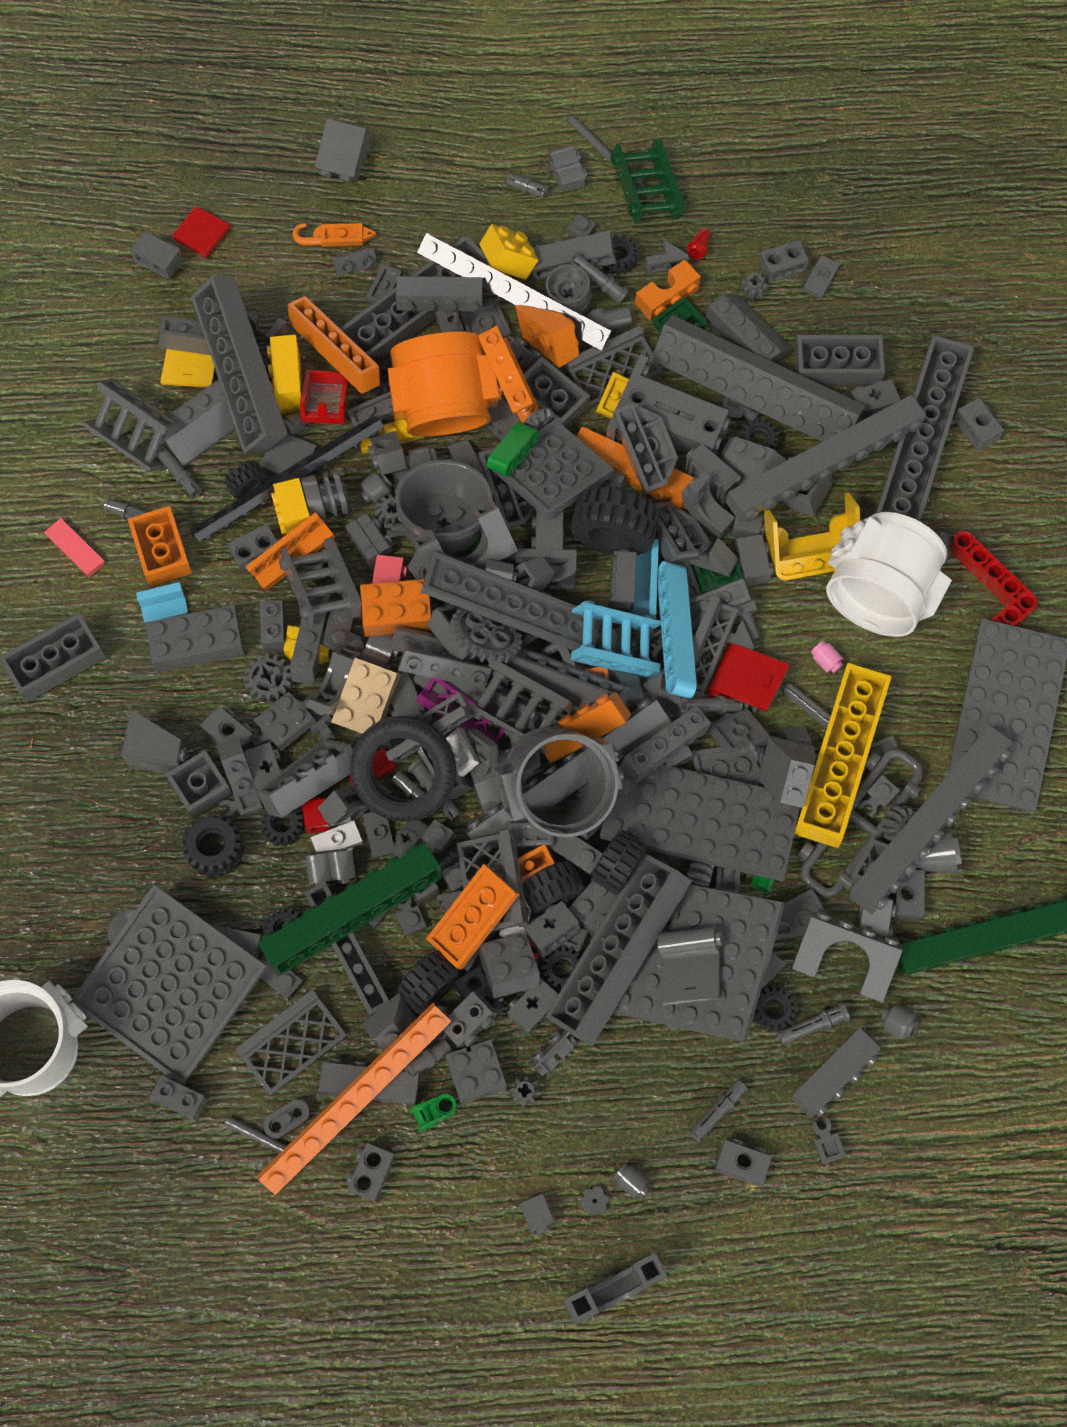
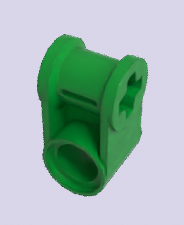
(432, 1112)

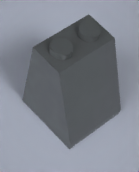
(343, 150)
(151, 747)
(787, 770)

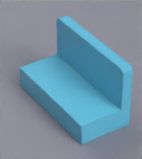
(162, 602)

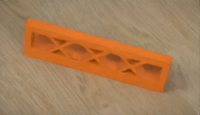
(308, 541)

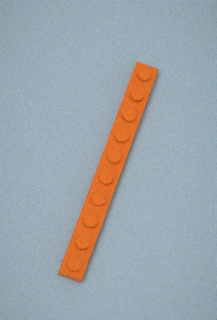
(353, 1099)

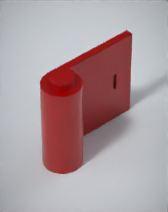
(747, 677)

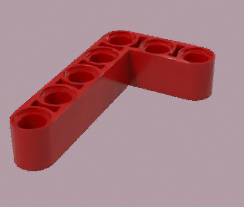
(997, 584)

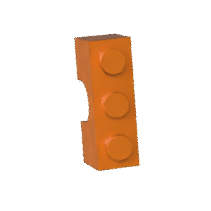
(683, 282)

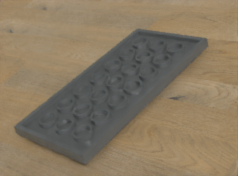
(1016, 691)
(705, 820)

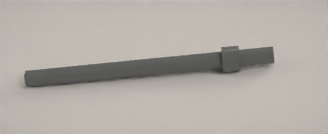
(638, 182)

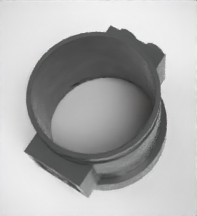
(592, 805)

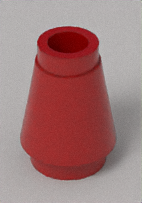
(698, 246)

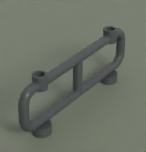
(876, 765)

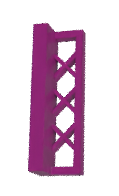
(430, 699)

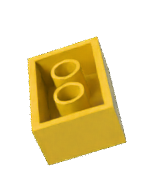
(285, 372)

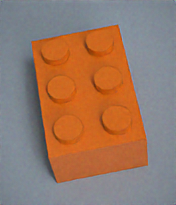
(159, 546)
(394, 605)

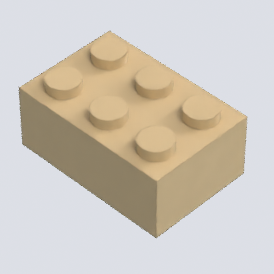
(365, 696)

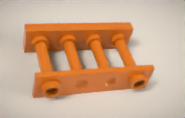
(508, 373)

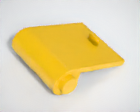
(187, 369)

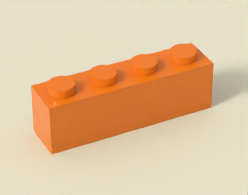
(590, 721)

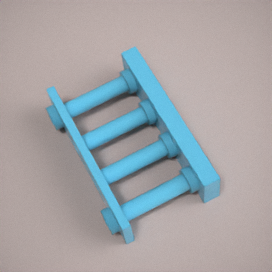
(606, 658)

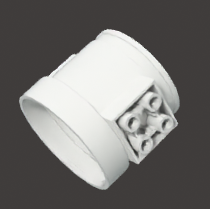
(888, 573)
(70, 1019)

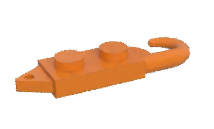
(335, 235)

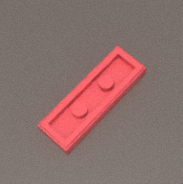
(74, 547)

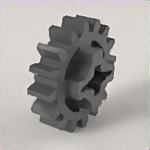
(257, 682)

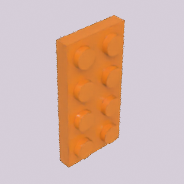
(472, 916)

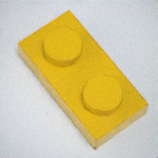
(612, 395)

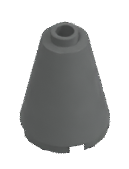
(943, 855)

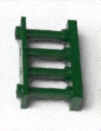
(661, 170)

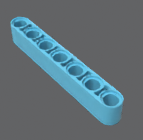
(676, 630)

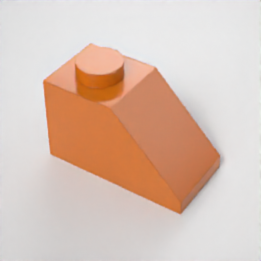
(536, 861)

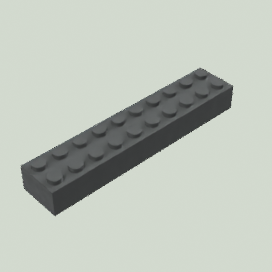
(754, 381)
(920, 451)

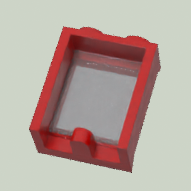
(324, 397)

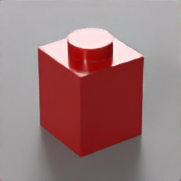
(313, 817)

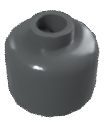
(375, 487)
(899, 1021)

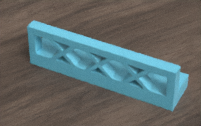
(646, 582)

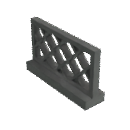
(613, 346)
(511, 872)
(278, 1025)

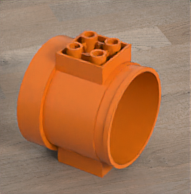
(442, 384)

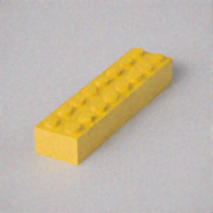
(843, 755)

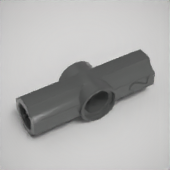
(611, 319)

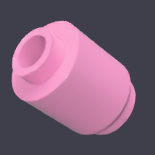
(827, 657)

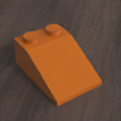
(549, 334)

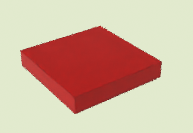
(201, 232)

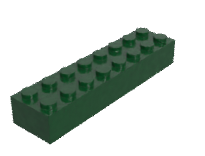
(350, 909)

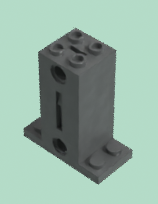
(685, 416)

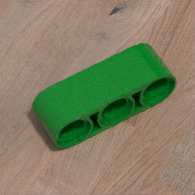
(512, 449)

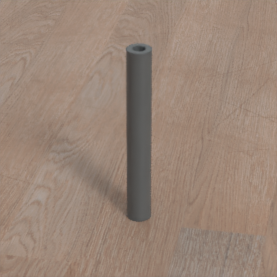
(255, 1134)

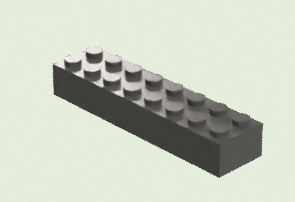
(384, 326)
(238, 364)
(618, 949)

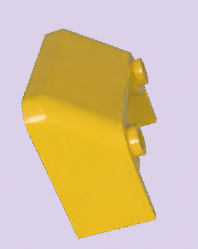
(807, 554)

